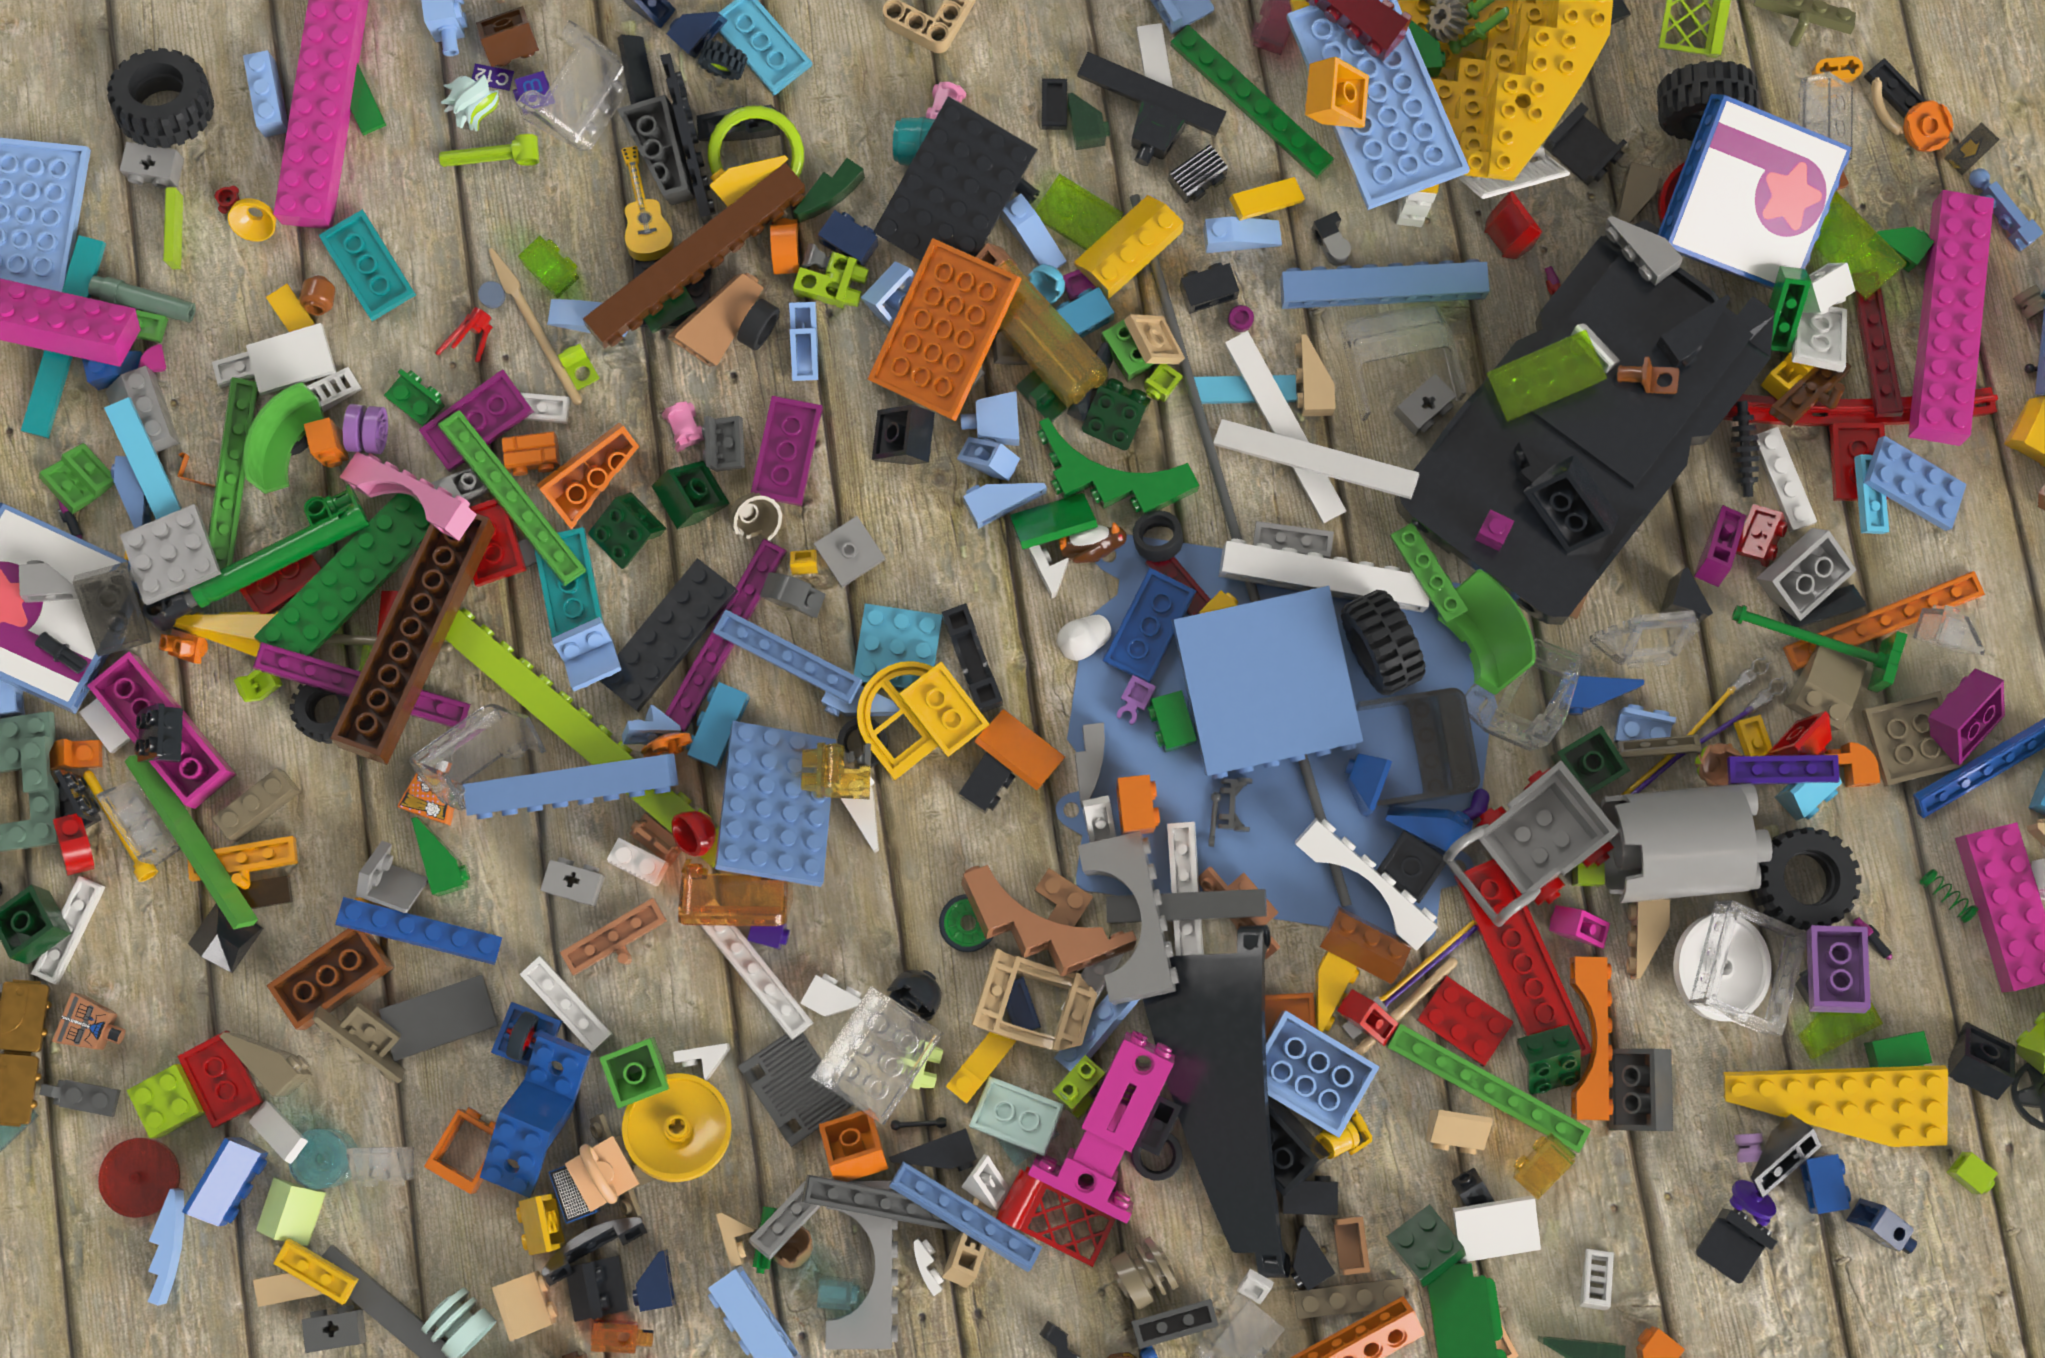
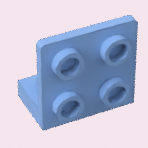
(1180, 13)
(587, 653)

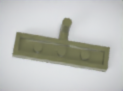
(1811, 11)

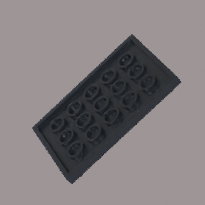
(955, 183)

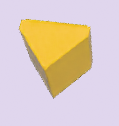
(803, 562)

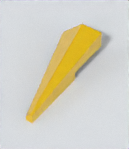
(227, 628)

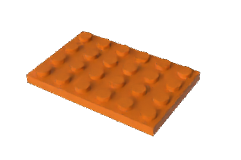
(944, 329)

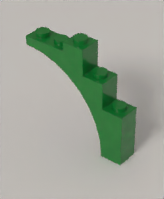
(1077, 473)

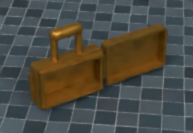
(21, 1032)

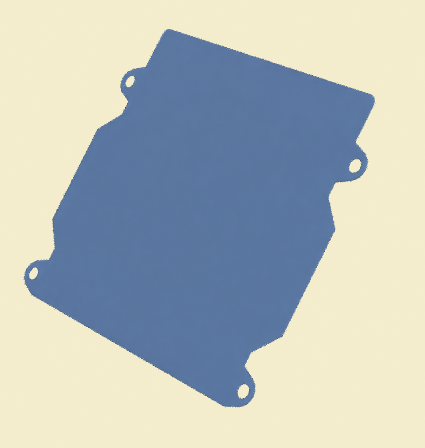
(1277, 799)

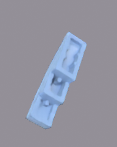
(169, 1237)

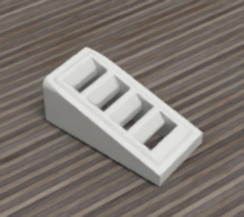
(327, 382)
(1605, 1292)

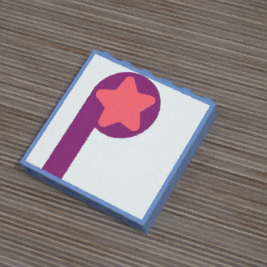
(21, 623)

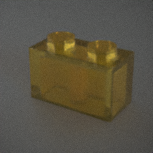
(1543, 1165)

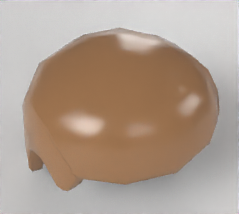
(795, 1250)

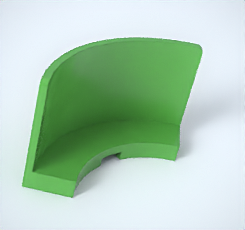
(275, 434)
(1494, 631)

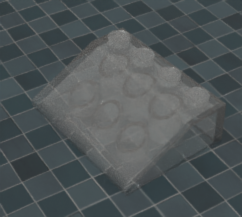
(877, 1055)

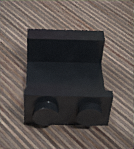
(1583, 146)

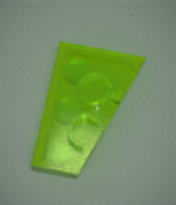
(1833, 1029)

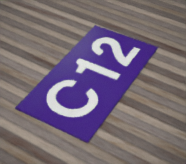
(496, 77)

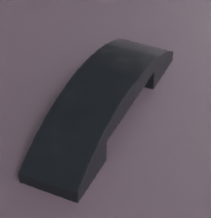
(559, 1265)

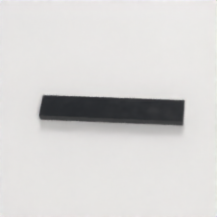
(1139, 88)

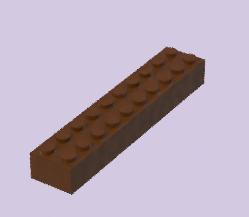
(410, 641)

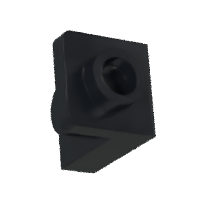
(1472, 1188)

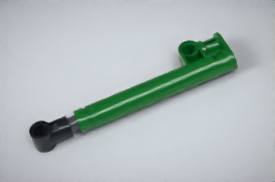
(329, 522)

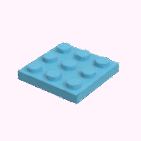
(894, 637)

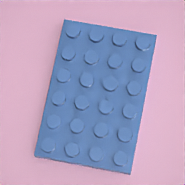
(765, 817)

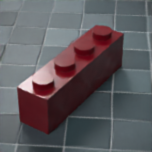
(1369, 22)

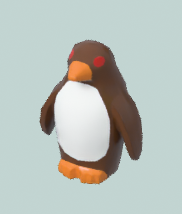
(1092, 544)

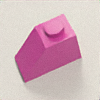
(1579, 926)

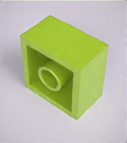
(165, 1101)

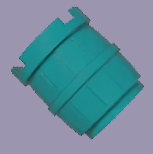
(908, 138)

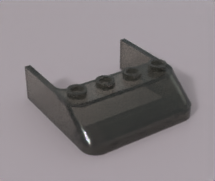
(1441, 743)

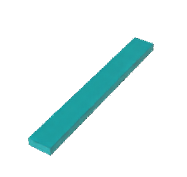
(55, 366)

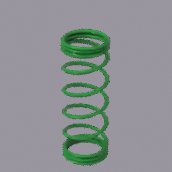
(1930, 877)

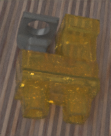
(832, 777)

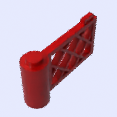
(1023, 1202)

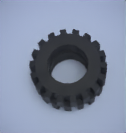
(305, 713)

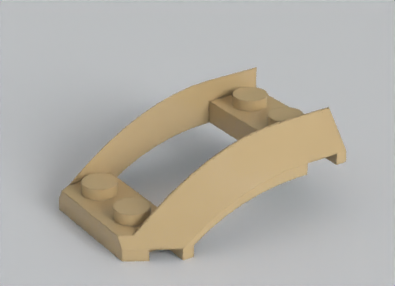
(997, 990)

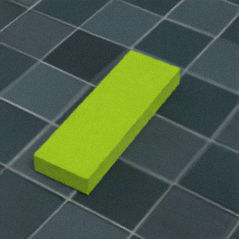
(173, 228)

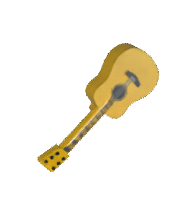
(647, 232)

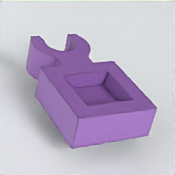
(1137, 696)

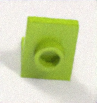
(574, 358)

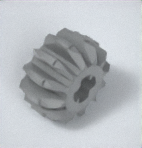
(1447, 20)

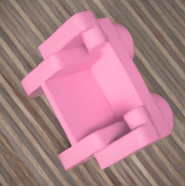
(940, 94)
(683, 425)

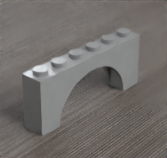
(1149, 968)
(872, 1321)

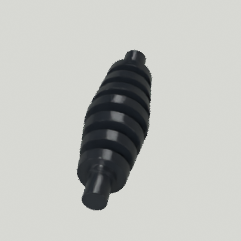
(1745, 449)

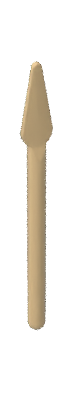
(512, 287)
(1412, 1000)

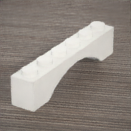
(1324, 846)

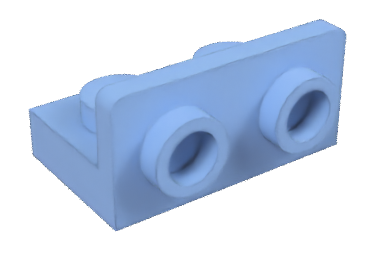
(1639, 724)

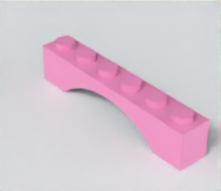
(443, 511)

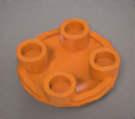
(667, 743)

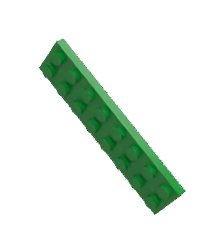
(348, 578)

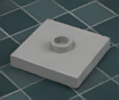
(849, 551)

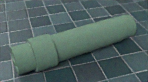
(119, 292)

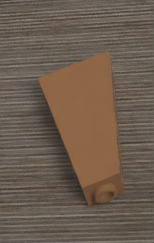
(715, 323)

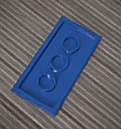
(1148, 625)

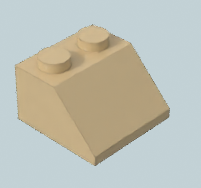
(1458, 1130)

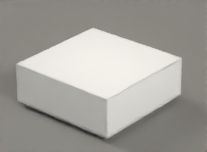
(1255, 1286)

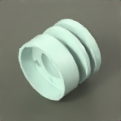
(458, 1324)

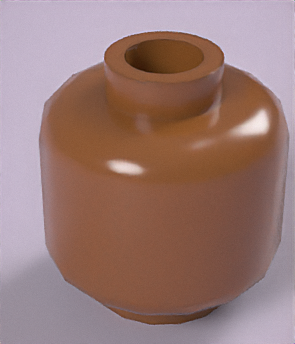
(317, 295)

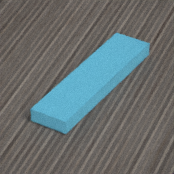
(1234, 389)

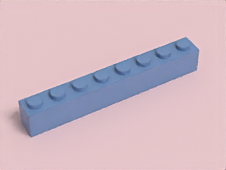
(1384, 284)
(571, 784)

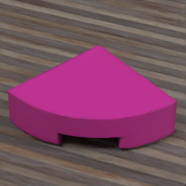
(153, 359)

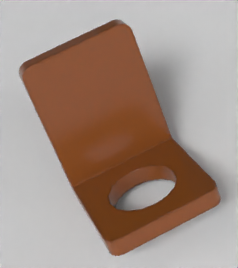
(1648, 377)

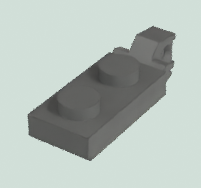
(83, 1097)

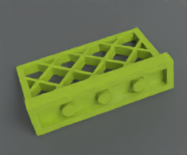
(1713, 36)

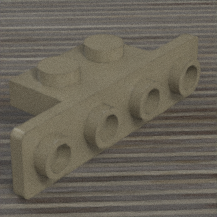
(365, 1035)
(628, 1202)

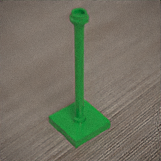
(1884, 661)

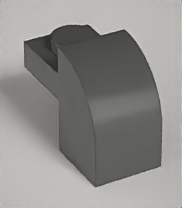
(792, 593)

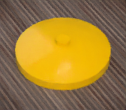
(678, 1130)

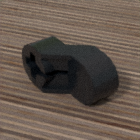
(1059, 1339)

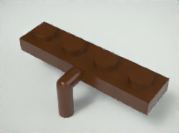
(1808, 392)

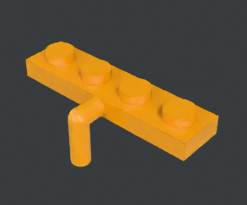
(254, 856)

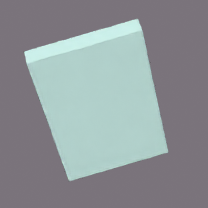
(1016, 1116)

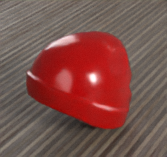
(693, 832)

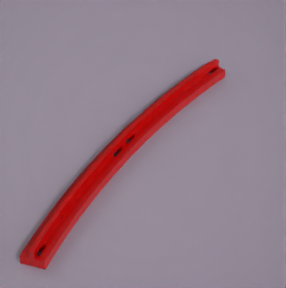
(1849, 410)

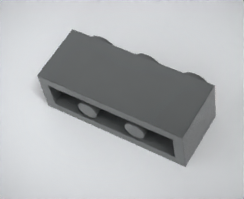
(1174, 1324)

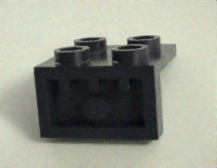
(75, 798)

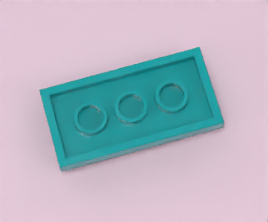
(367, 265)
(577, 601)

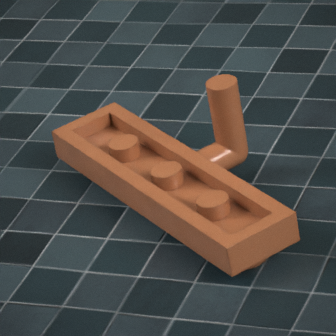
(614, 938)

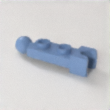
(2008, 214)

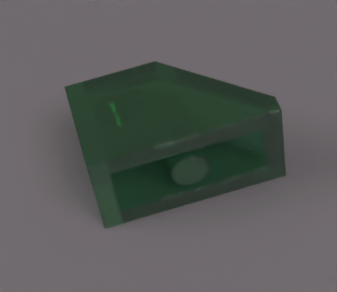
(1086, 124)

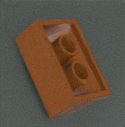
(1365, 945)

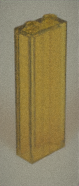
(1050, 343)

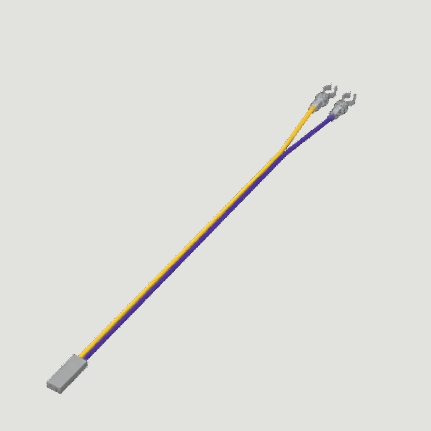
(1744, 679)

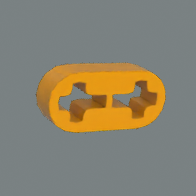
(1837, 65)

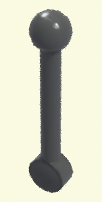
(1216, 797)

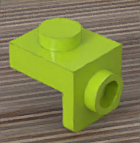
(1162, 382)
(257, 685)

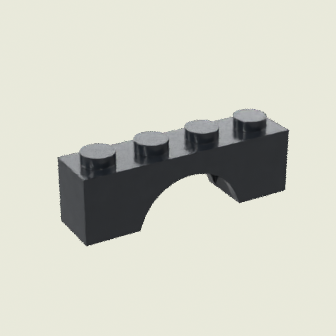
(972, 658)

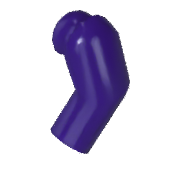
(1478, 804)

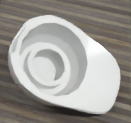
(1083, 636)

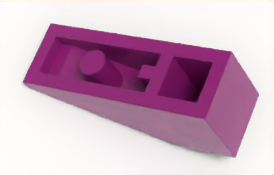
(1720, 546)

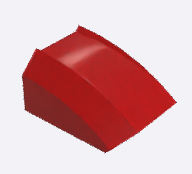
(1512, 227)

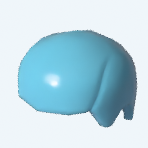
(1048, 282)

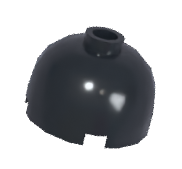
(917, 992)

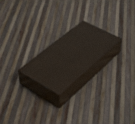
(268, 892)

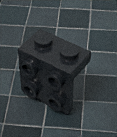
(1734, 1244)

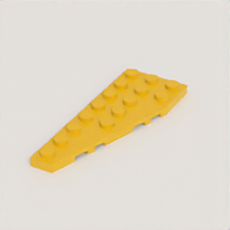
(1873, 1103)

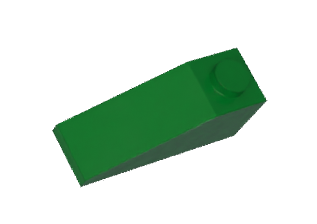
(441, 865)

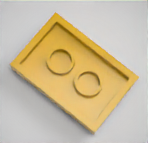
(944, 709)

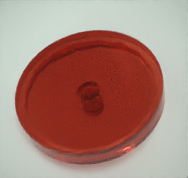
(138, 1177)

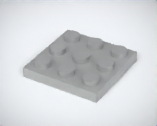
(170, 554)

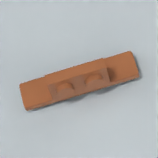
(1211, 881)

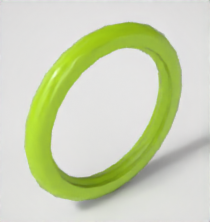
(755, 112)

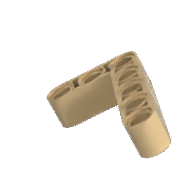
(930, 26)

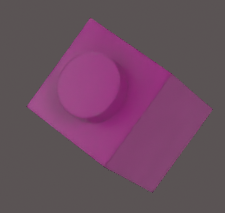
(1494, 530)

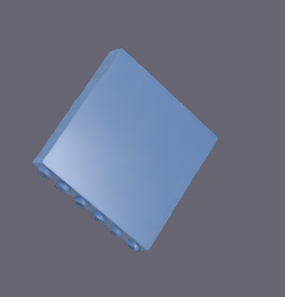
(1267, 682)

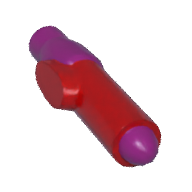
(1553, 281)

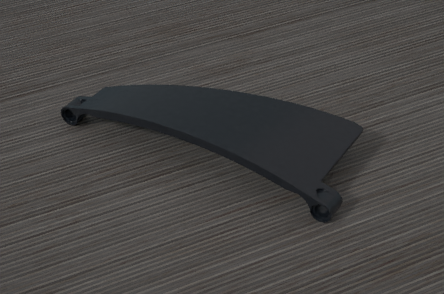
(1221, 1083)

